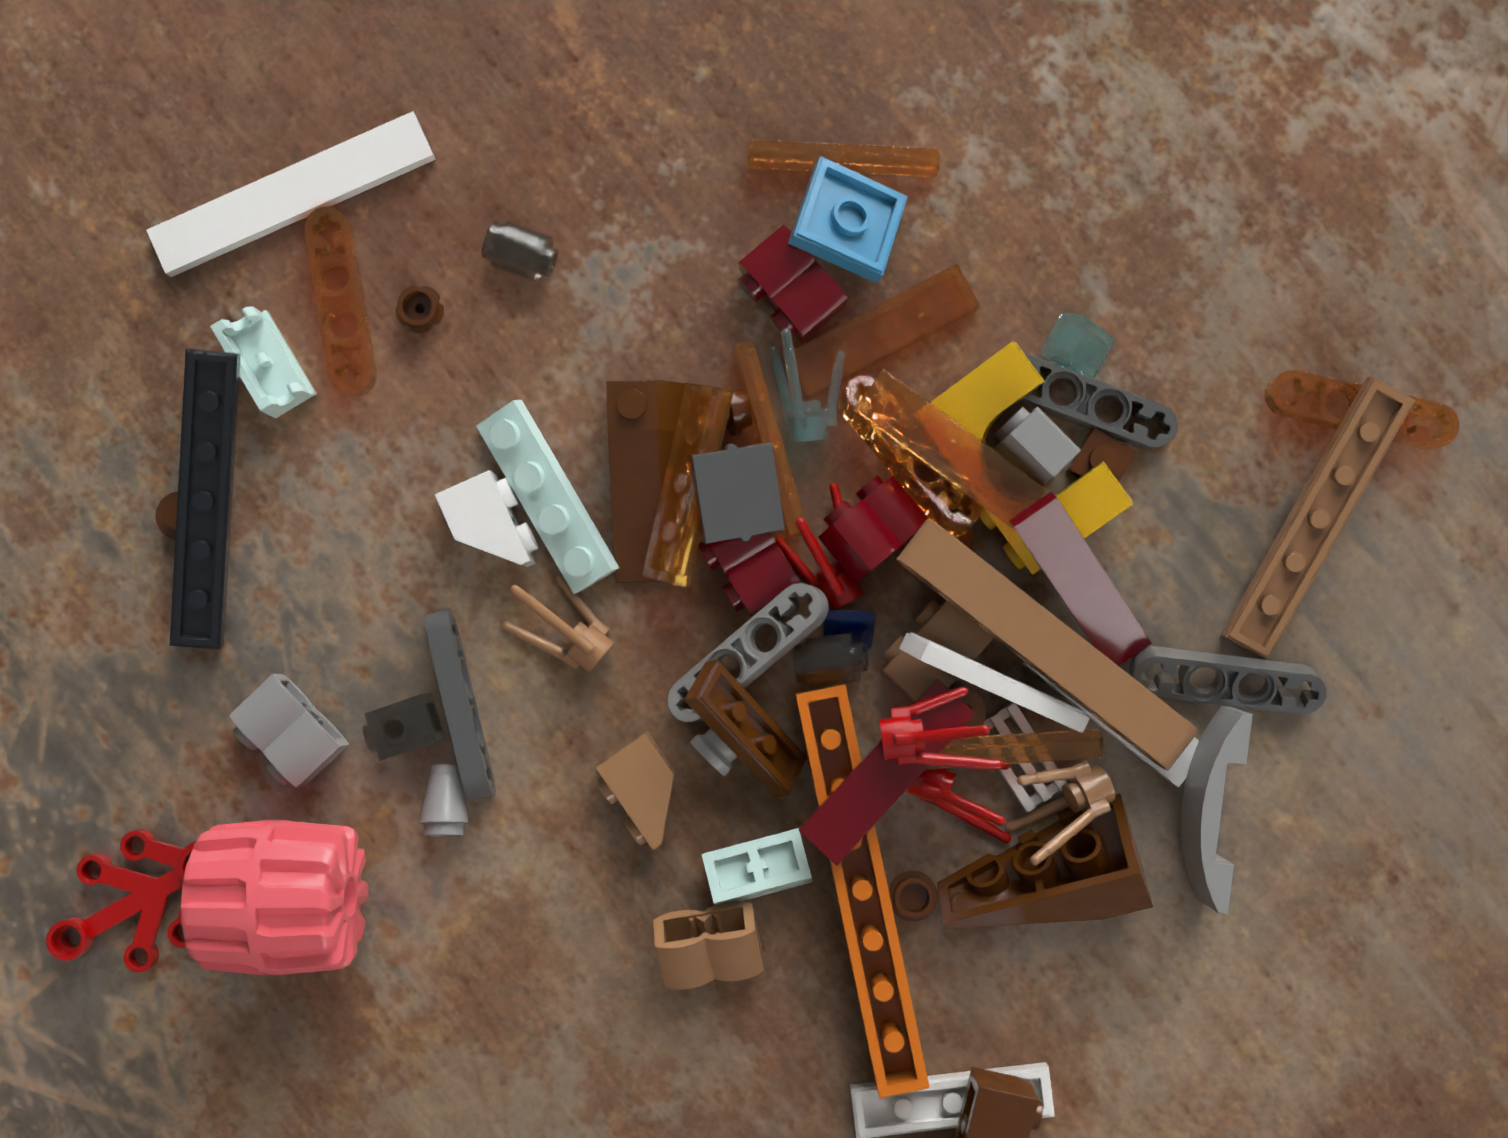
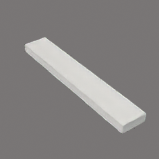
(290, 194)

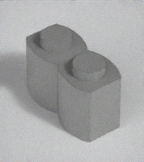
(1035, 444)
(287, 731)

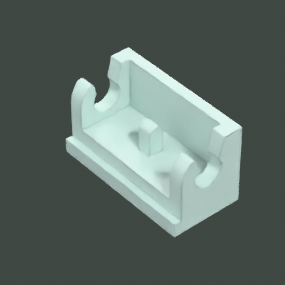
(265, 362)
(757, 867)

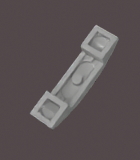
(1222, 743)

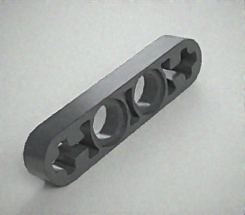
(1087, 393)
(1229, 672)
(459, 704)

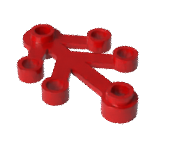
(147, 895)

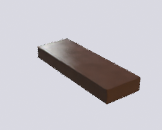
(746, 728)

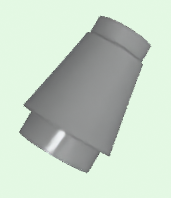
(444, 803)

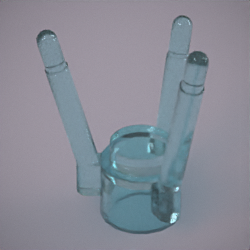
(804, 418)

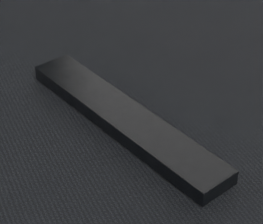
(204, 498)

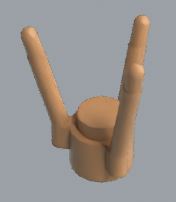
(584, 643)
(1086, 790)

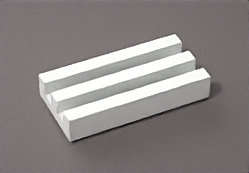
(1042, 792)

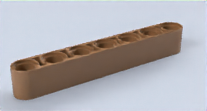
(1047, 644)

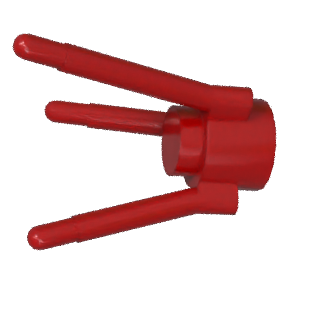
(832, 578)
(905, 736)
(935, 788)

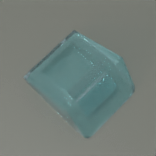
(1077, 344)

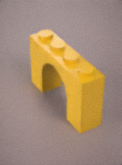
(977, 404)

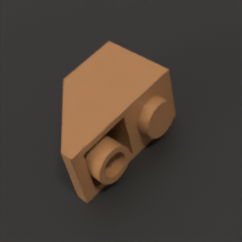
(643, 785)

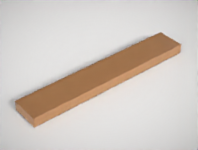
(1318, 517)

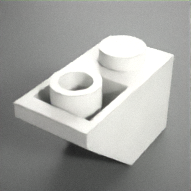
(483, 518)

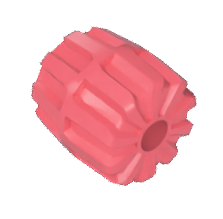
(274, 897)

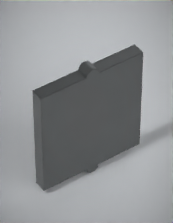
(737, 492)

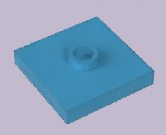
(848, 219)

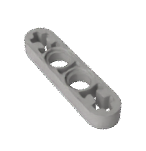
(743, 647)

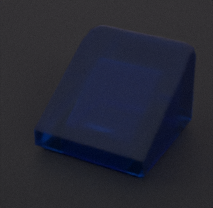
(848, 621)

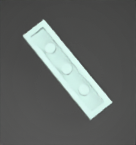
(547, 496)

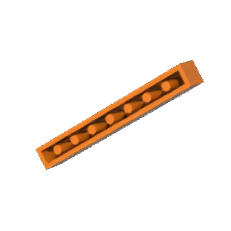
(864, 905)

